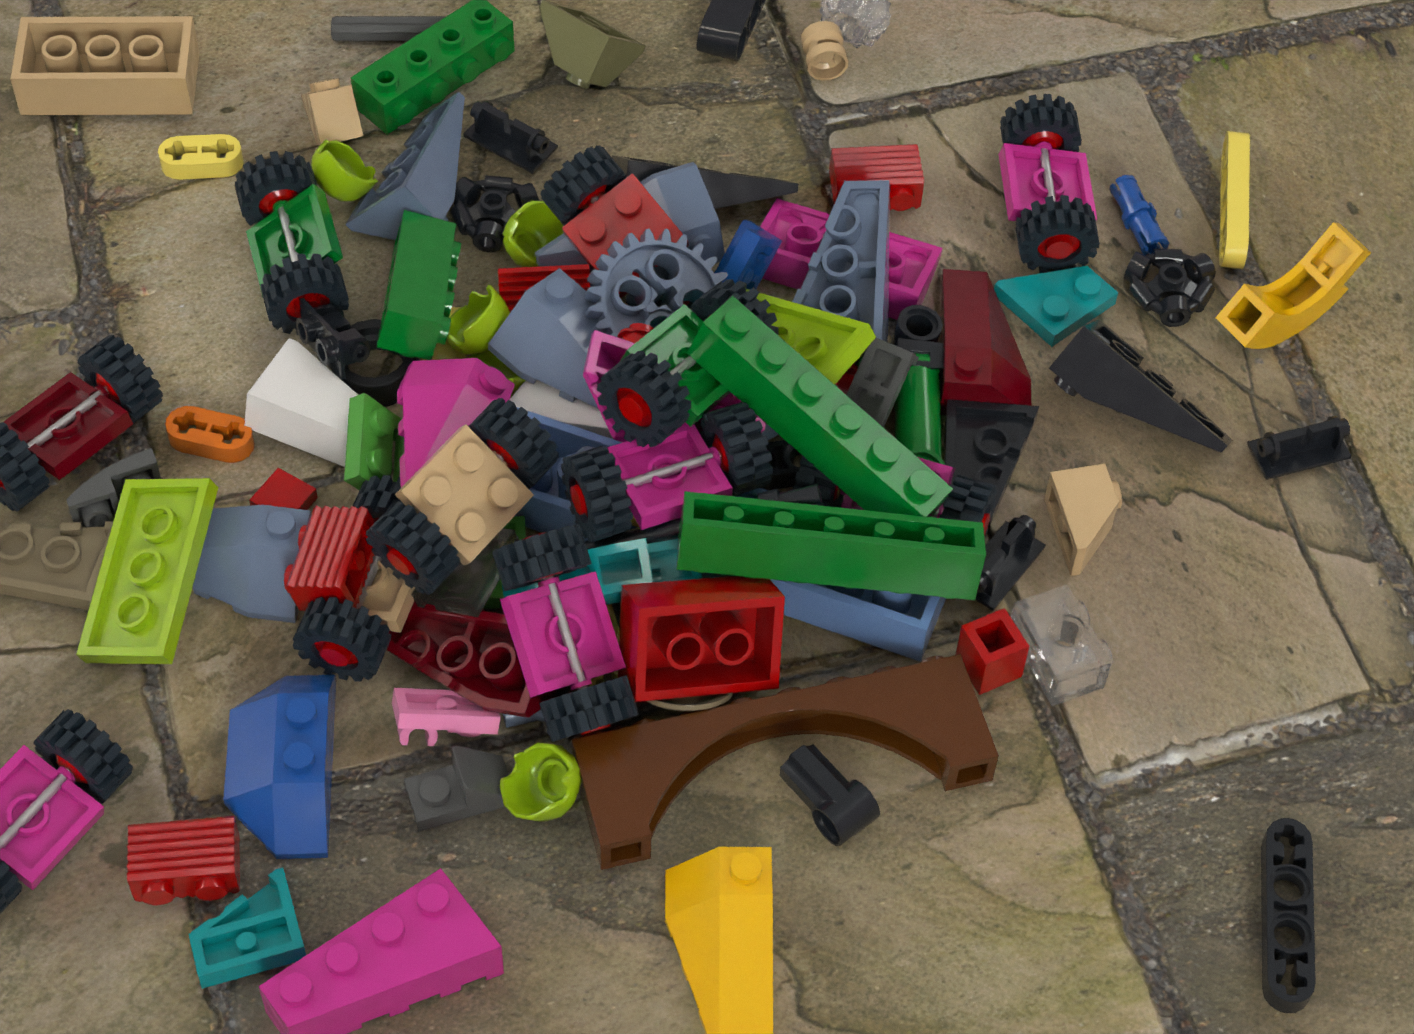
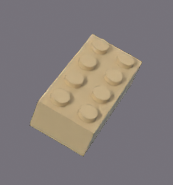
(105, 65)

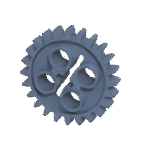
(688, 280)

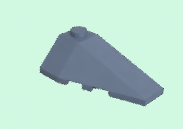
(419, 178)
(684, 200)
(852, 260)
(549, 336)

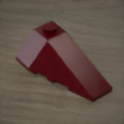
(978, 344)
(468, 657)

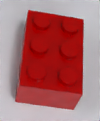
(701, 637)

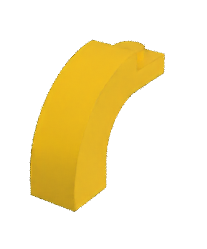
(1279, 310)

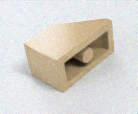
(1082, 511)

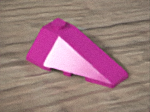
(440, 400)

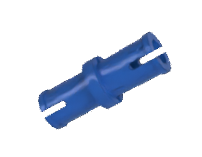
(1138, 214)

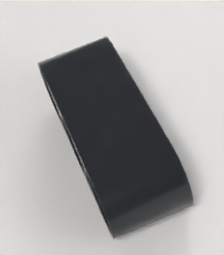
(728, 27)

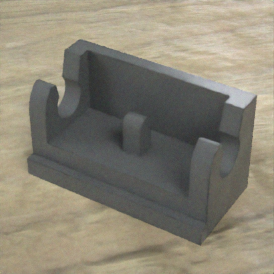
(880, 378)

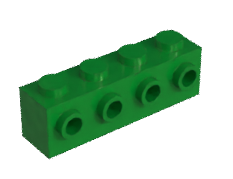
(433, 65)
(419, 286)

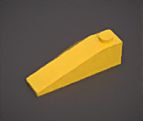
(724, 936)

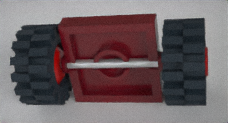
(74, 419)

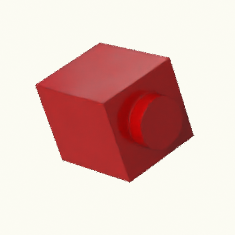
(992, 651)

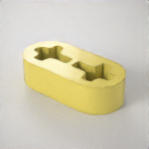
(200, 156)

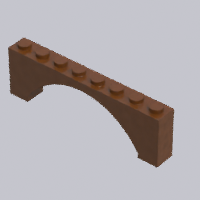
(912, 710)

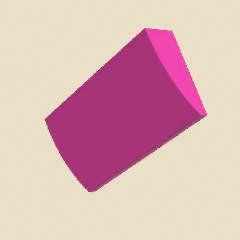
(801, 232)

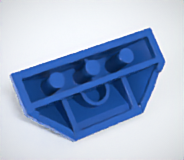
(283, 765)

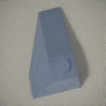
(248, 557)

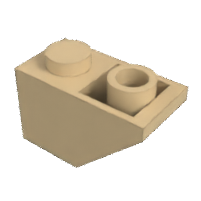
(332, 111)

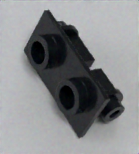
(508, 138)
(331, 337)
(1301, 448)
(1007, 559)

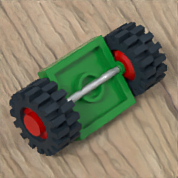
(291, 237)
(656, 379)

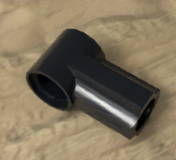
(836, 804)

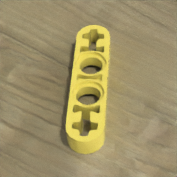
(1234, 200)

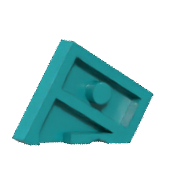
(1057, 301)
(249, 935)

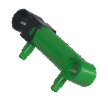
(919, 398)

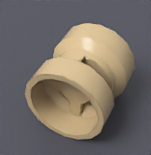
(824, 50)

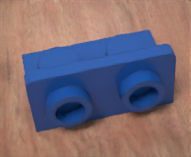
(749, 254)

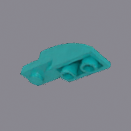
(628, 564)

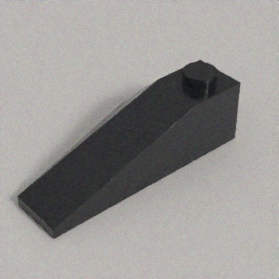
(722, 187)
(1109, 373)

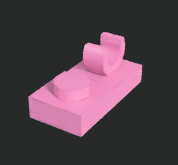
(440, 711)

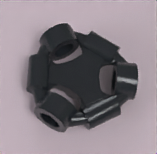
(484, 218)
(1183, 289)

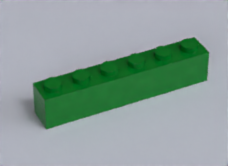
(814, 415)
(830, 546)

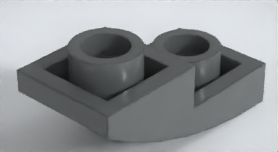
(99, 496)

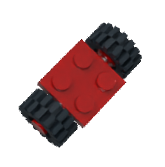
(603, 207)

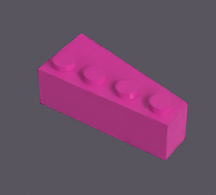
(392, 958)

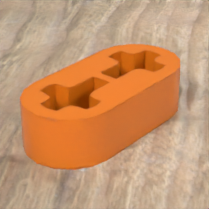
(209, 435)

